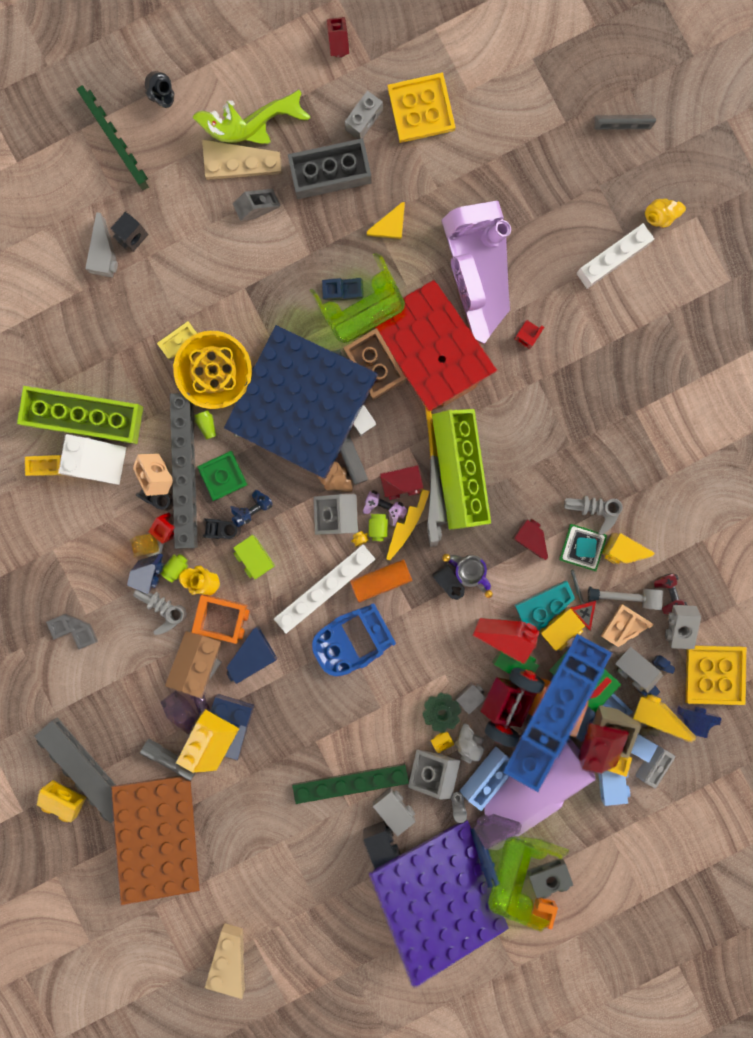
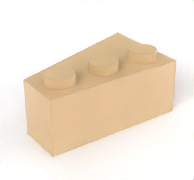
(228, 964)

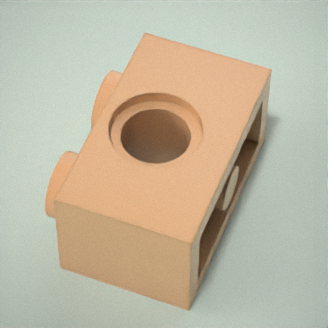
(152, 474)

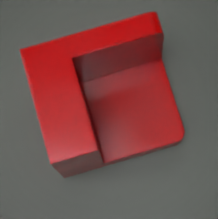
(528, 334)
(162, 529)

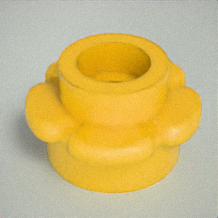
(360, 538)

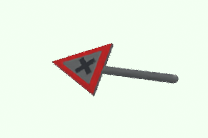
(585, 610)

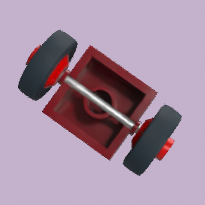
(509, 704)

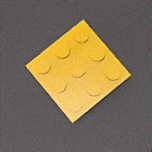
(421, 107)
(716, 675)

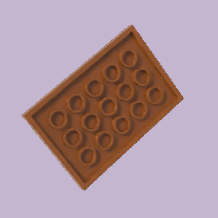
(155, 839)

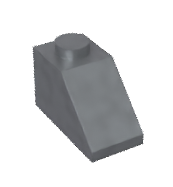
(255, 204)

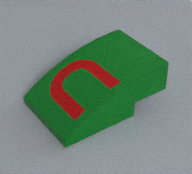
(603, 691)

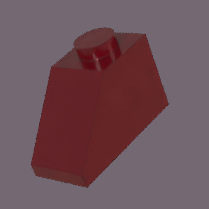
(338, 37)
(532, 538)

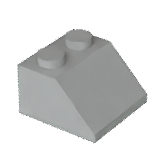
(335, 514)
(434, 774)

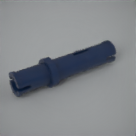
(487, 865)

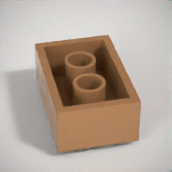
(375, 355)

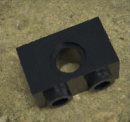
(128, 232)

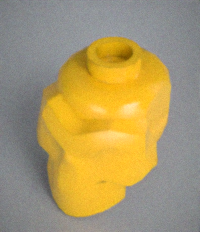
(663, 212)
(199, 581)

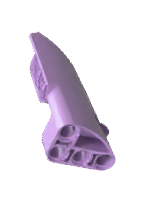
(480, 264)
(531, 807)

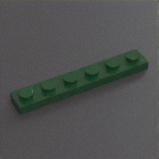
(110, 131)
(350, 783)

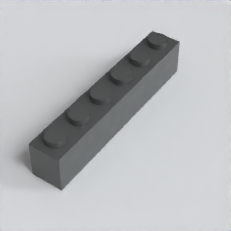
(78, 765)

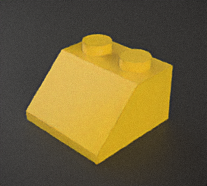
(624, 550)
(60, 801)

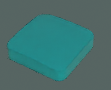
(586, 547)

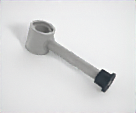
(650, 598)

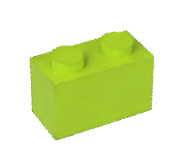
(254, 557)

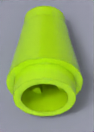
(206, 424)

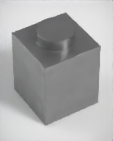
(471, 697)

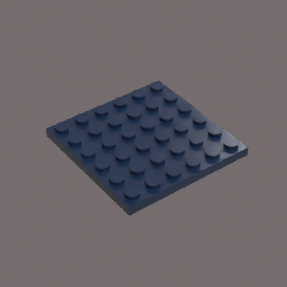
(301, 401)

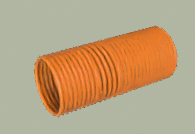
(381, 580)

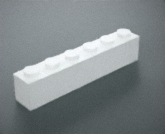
(324, 588)

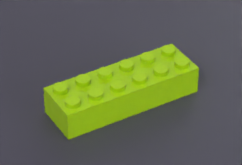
(80, 415)
(461, 468)

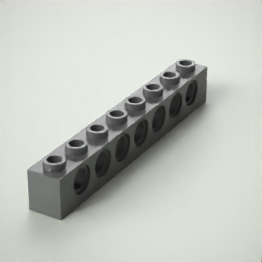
(183, 471)

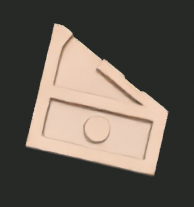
(624, 626)

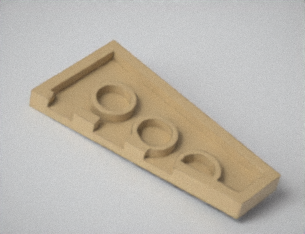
(234, 161)

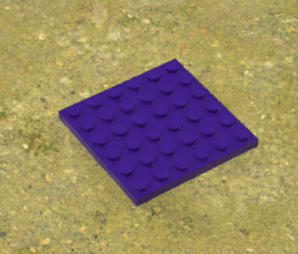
(437, 903)

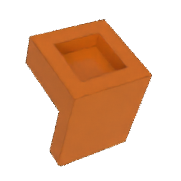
(545, 909)

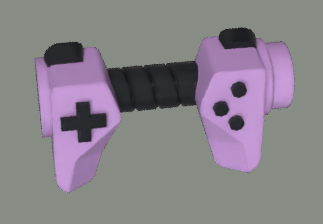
(395, 510)

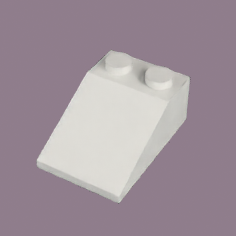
(92, 459)

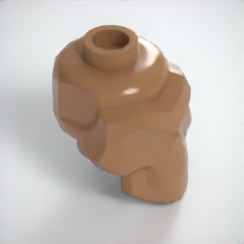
(336, 479)

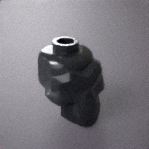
(159, 89)

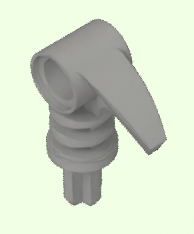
(600, 507)
(164, 607)

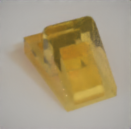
(144, 545)

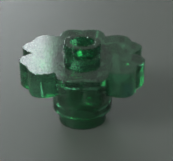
(441, 702)

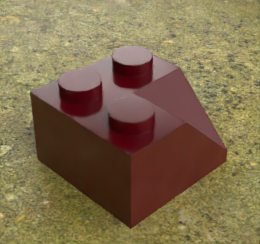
(401, 481)

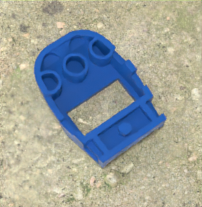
(335, 649)

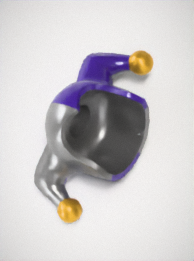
(470, 571)

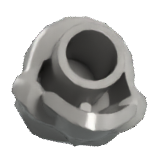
(469, 744)

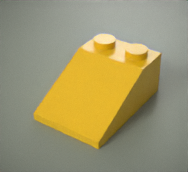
(658, 715)

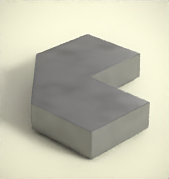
(81, 631)

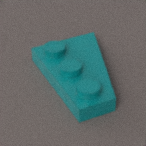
(545, 605)

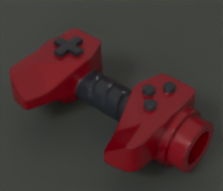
(670, 581)

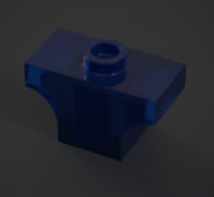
(698, 720)

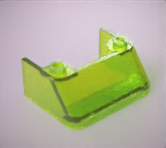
(366, 313)
(511, 873)

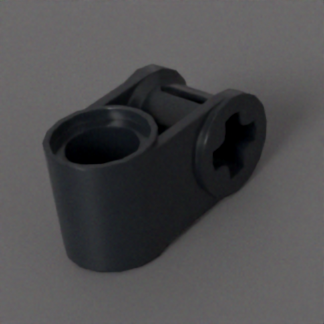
(155, 500)
(218, 529)
(447, 579)

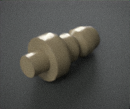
(650, 731)

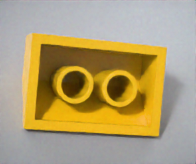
(207, 744)

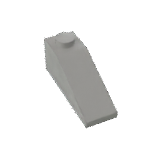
(101, 255)

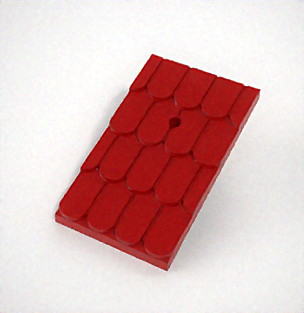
(432, 332)

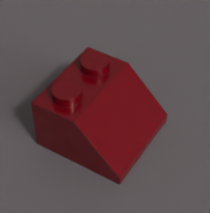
(601, 748)

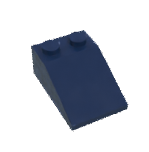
(236, 713)

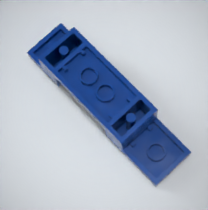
(557, 713)

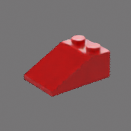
(508, 636)

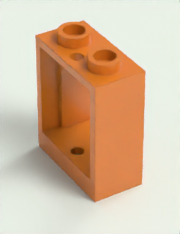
(202, 612)

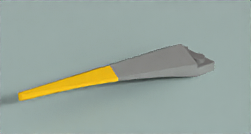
(437, 510)

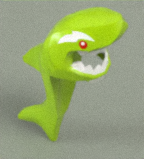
(253, 126)

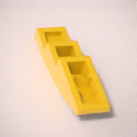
(42, 465)
(403, 531)

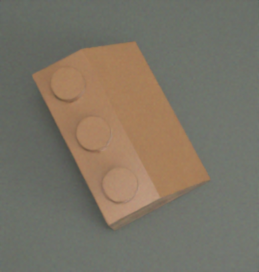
(193, 664)

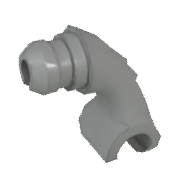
(458, 806)

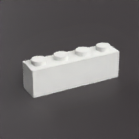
(615, 256)

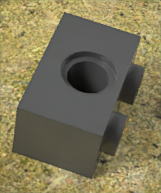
(555, 869)

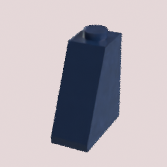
(251, 657)

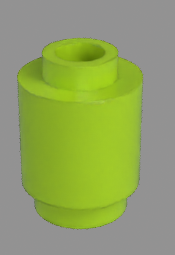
(378, 527)
(174, 567)

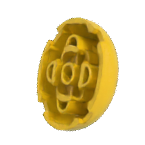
(194, 354)

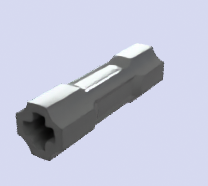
(166, 758)

